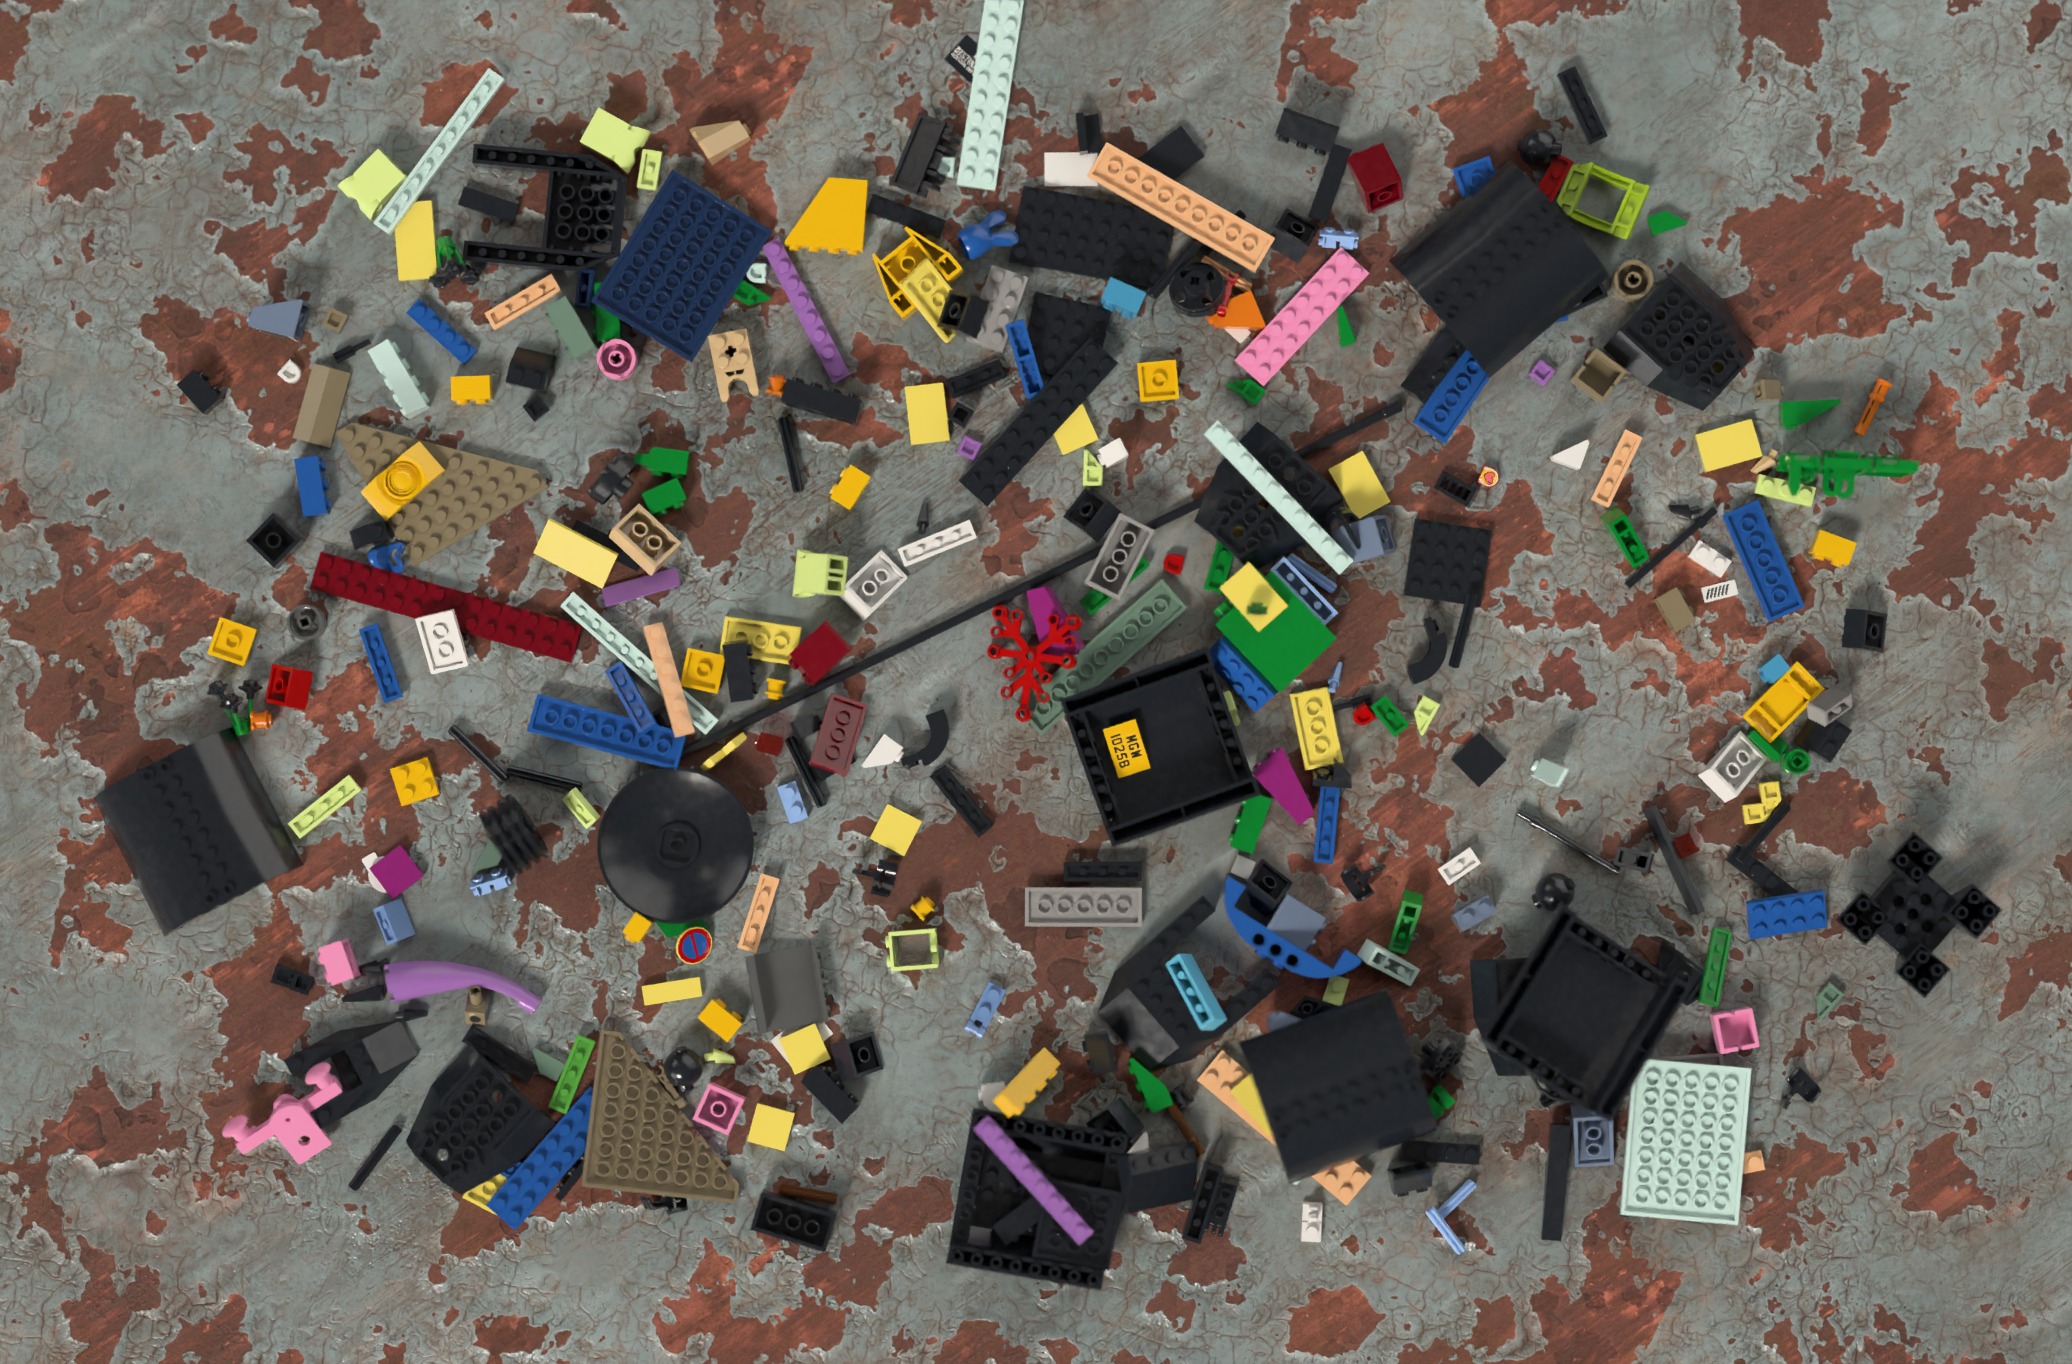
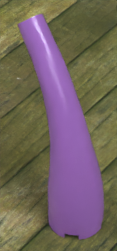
(427, 977)

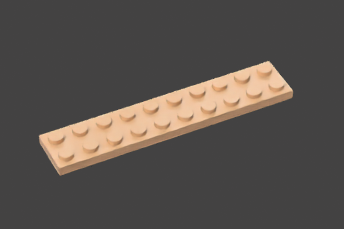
(1180, 207)
(1226, 1073)

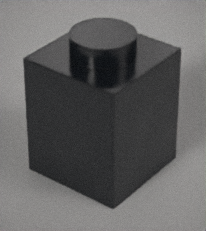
(960, 415)

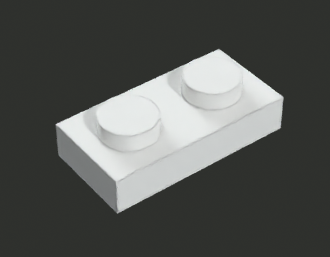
(1709, 558)
(1459, 866)

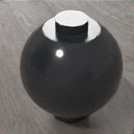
(1539, 147)
(1553, 890)
(683, 1068)

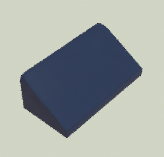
(585, 288)

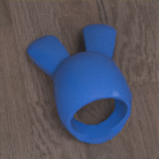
(978, 239)

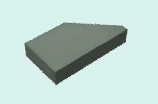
(489, 858)
(1827, 999)
(548, 1065)

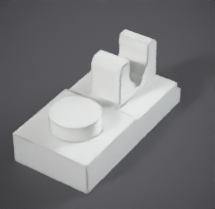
(1311, 1221)

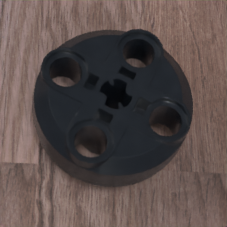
(1195, 287)
(613, 479)

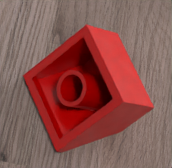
(288, 686)

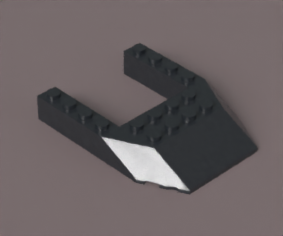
(580, 216)
(1151, 1012)

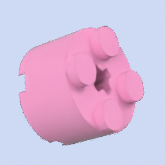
(611, 350)

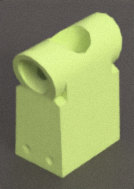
(614, 139)
(373, 183)
(819, 574)

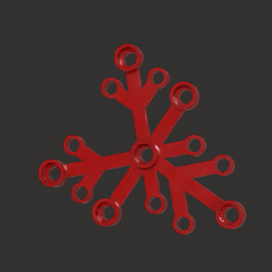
(1028, 680)

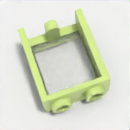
(912, 949)

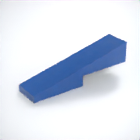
(1024, 357)

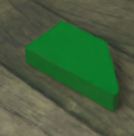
(1664, 222)
(750, 295)
(1247, 389)

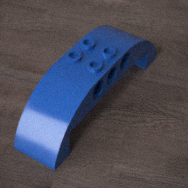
(1304, 963)

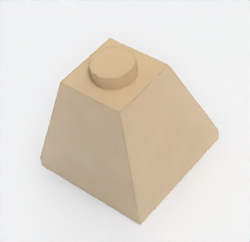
(721, 138)

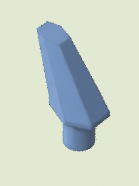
(1335, 678)

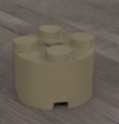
(1637, 271)

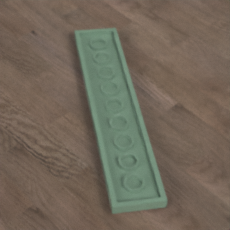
(1107, 652)

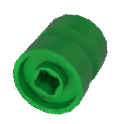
(1795, 761)
(1439, 1101)

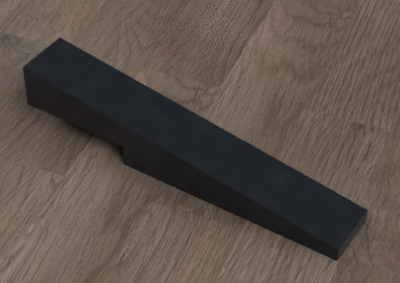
(1555, 1181)

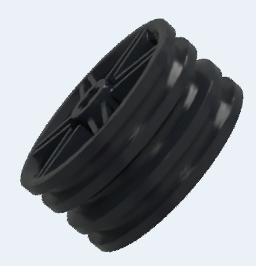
(514, 834)

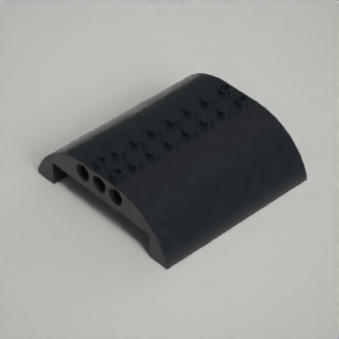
(1500, 267)
(1187, 740)
(197, 829)
(1584, 1015)
(1339, 1086)

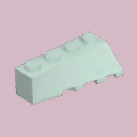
(399, 379)

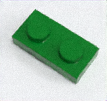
(1389, 716)

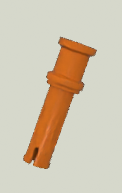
(1875, 399)

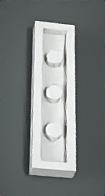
(937, 543)

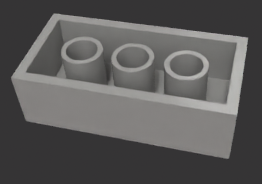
(1004, 293)
(1119, 557)

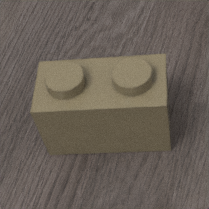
(1675, 609)

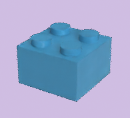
(1122, 298)

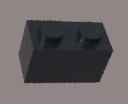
(200, 392)

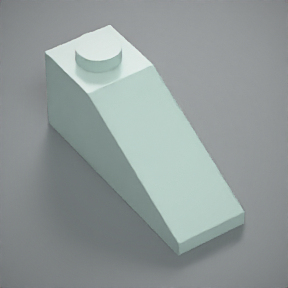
(1548, 772)
(1388, 962)

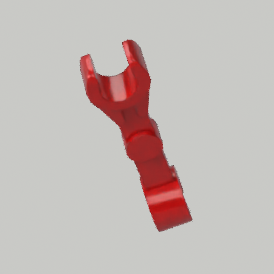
(1230, 282)

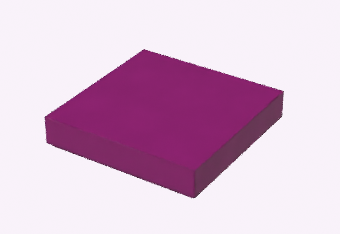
(396, 872)

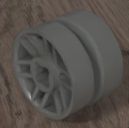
(297, 625)

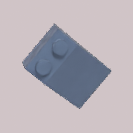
(1591, 1139)

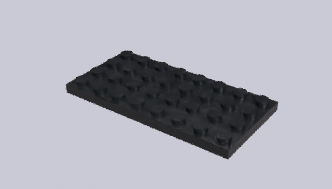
(1090, 237)

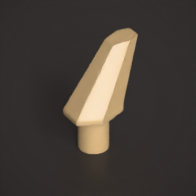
(1765, 462)

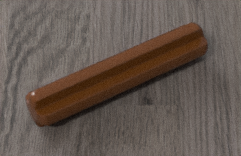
(808, 1193)

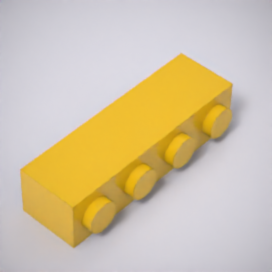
(1026, 1082)

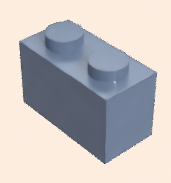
(1474, 912)

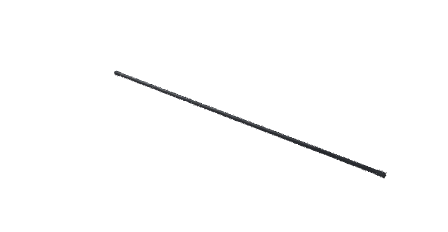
(1385, 412)

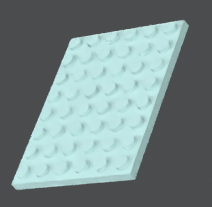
(1686, 1142)

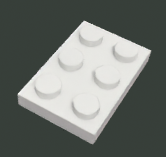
(442, 641)

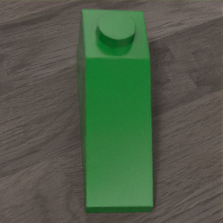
(1799, 412)
(1624, 536)
(1405, 921)

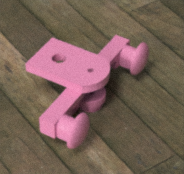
(291, 1119)

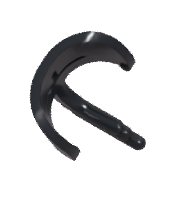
(1329, 518)
(890, 872)
(1356, 890)
(1813, 1089)
(680, 1205)

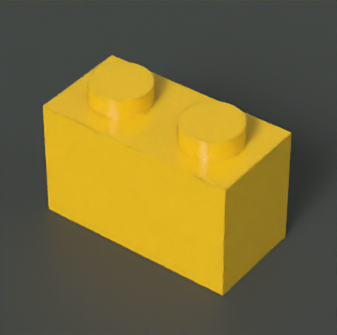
(471, 389)
(850, 487)
(1832, 548)
(637, 928)
(721, 1019)

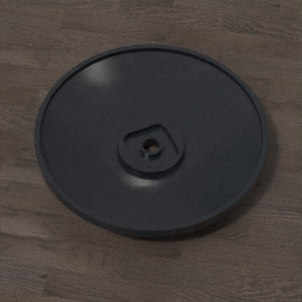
(639, 836)

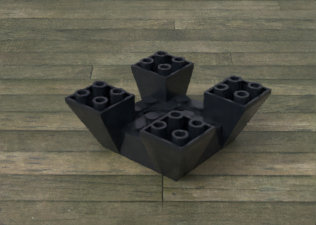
(1909, 879)

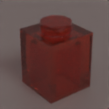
(769, 743)

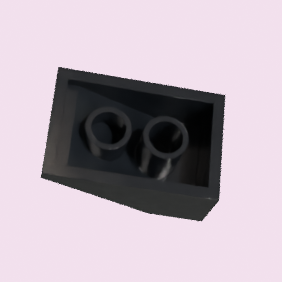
(1410, 1178)

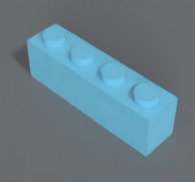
(1196, 991)

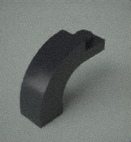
(1435, 657)
(939, 737)

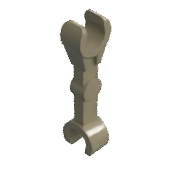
(679, 1100)

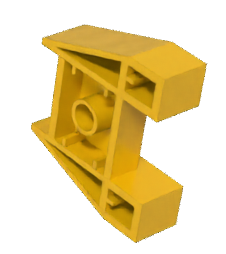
(904, 260)

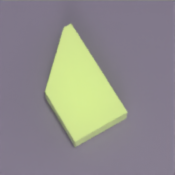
(1092, 471)
(1232, 708)
(1424, 713)

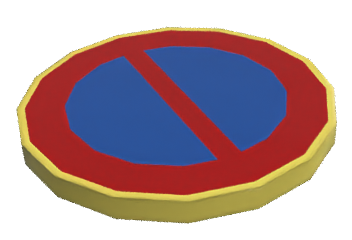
(694, 945)

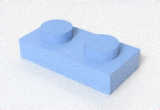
(792, 802)

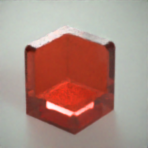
(1685, 845)

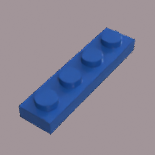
(441, 331)
(381, 663)
(631, 698)
(1326, 825)

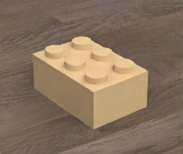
(645, 539)

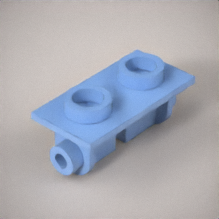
(1345, 238)
(498, 878)

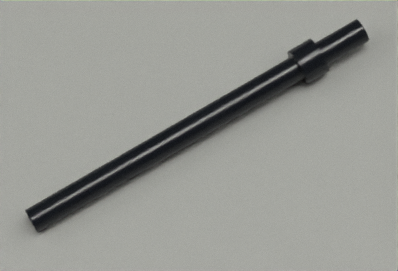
(1699, 522)
(1535, 822)

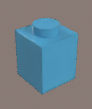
(1773, 669)

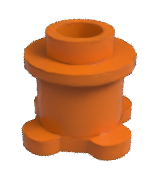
(776, 385)
(261, 720)

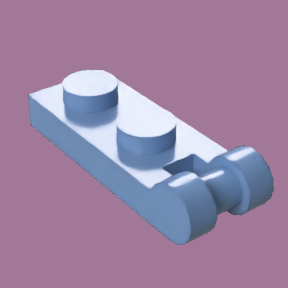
(985, 1009)

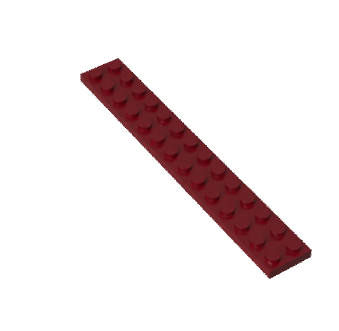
(420, 598)

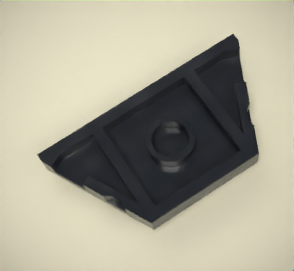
(1677, 965)

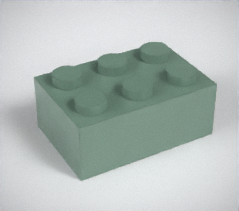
(571, 329)

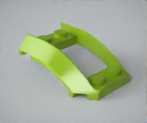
(1628, 211)

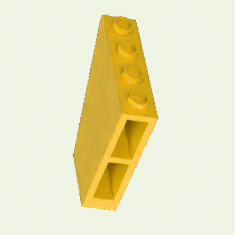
(833, 219)

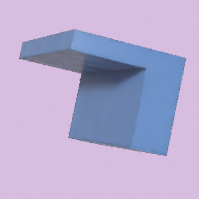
(394, 921)

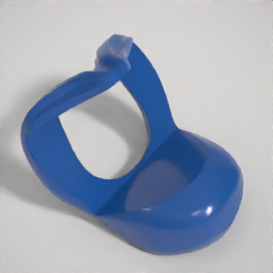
(380, 557)

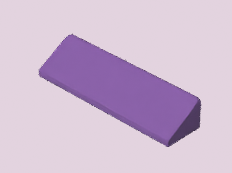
(641, 587)

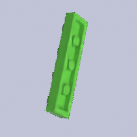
(572, 1074)

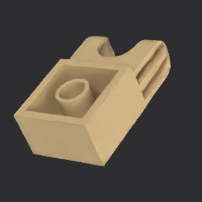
(733, 368)

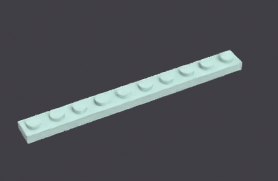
(439, 151)
(1278, 497)
(631, 656)

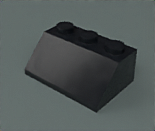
(1306, 132)

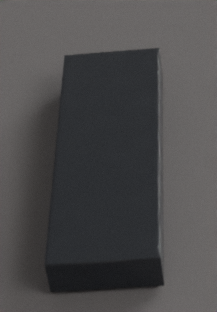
(489, 204)
(976, 379)

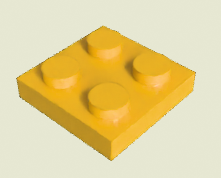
(1158, 381)
(232, 641)
(702, 670)
(414, 781)

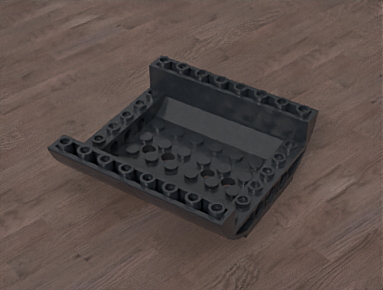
(1060, 1150)

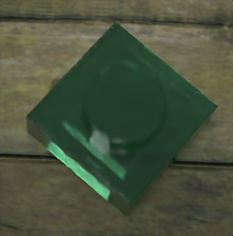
(1256, 609)

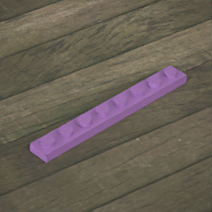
(806, 311)
(1033, 1180)

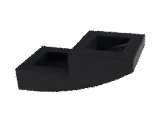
(292, 979)

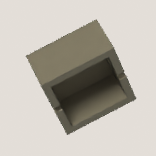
(1597, 375)

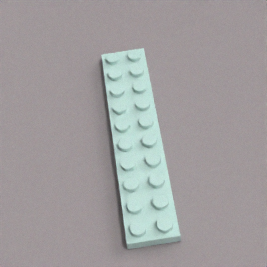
(990, 94)

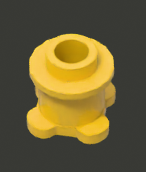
(775, 688)
(923, 907)

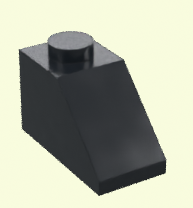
(370, 535)
(806, 726)

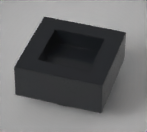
(536, 408)

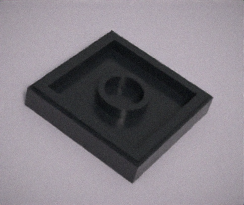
(1478, 759)

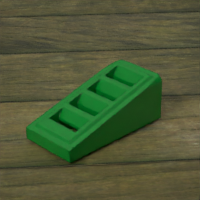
(1346, 333)

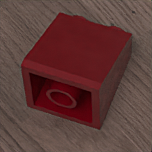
(1375, 177)
(819, 653)

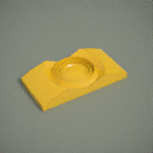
(402, 481)
(1782, 702)

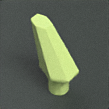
(719, 1057)

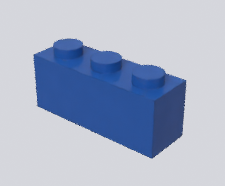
(313, 486)

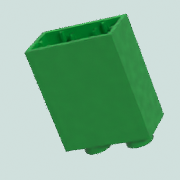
(1284, 644)

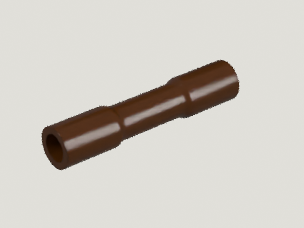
(1178, 1117)

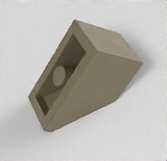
(1767, 391)

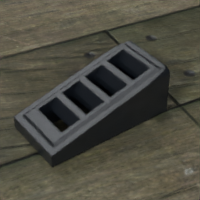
(1469, 500)
(371, 994)

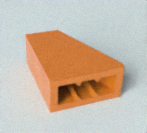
(1240, 314)

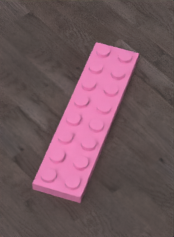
(1301, 316)

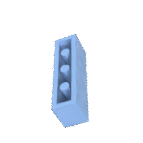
(1304, 590)

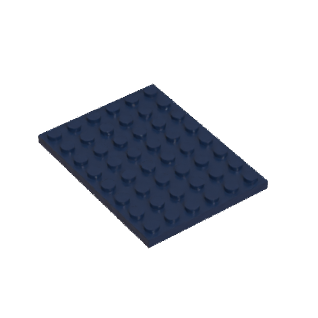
(681, 266)

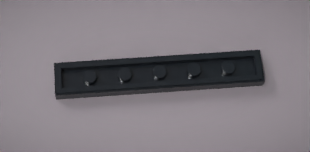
(1673, 859)

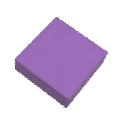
(1541, 372)
(969, 448)

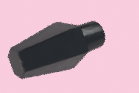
(1684, 510)
(923, 519)
(374, 966)
(410, 1014)

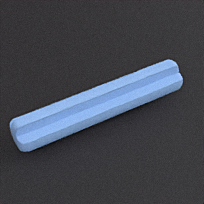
(1312, 573)
(1456, 1198)
(1445, 1230)

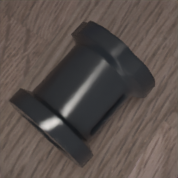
(1182, 1096)

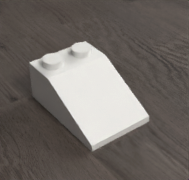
(872, 585)
(1732, 767)

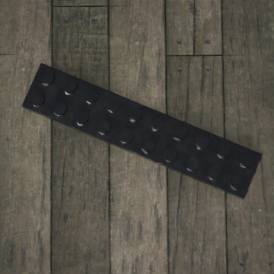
(1038, 421)

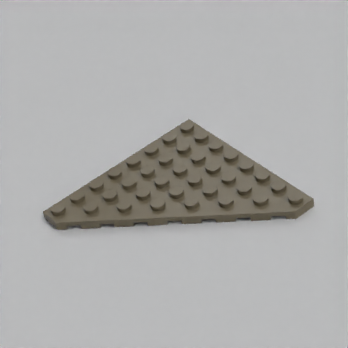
(456, 503)
(642, 1137)

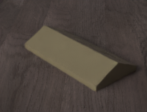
(321, 405)

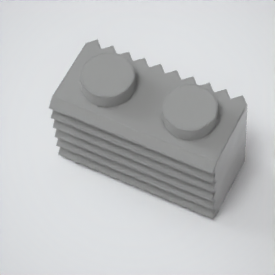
(1829, 705)

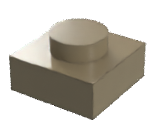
(335, 320)

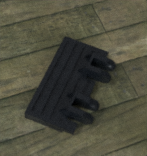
(921, 155)

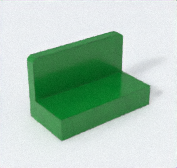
(1773, 750)

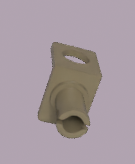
(476, 1006)

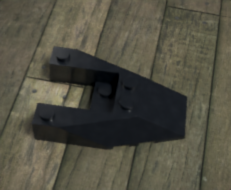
(364, 1058)

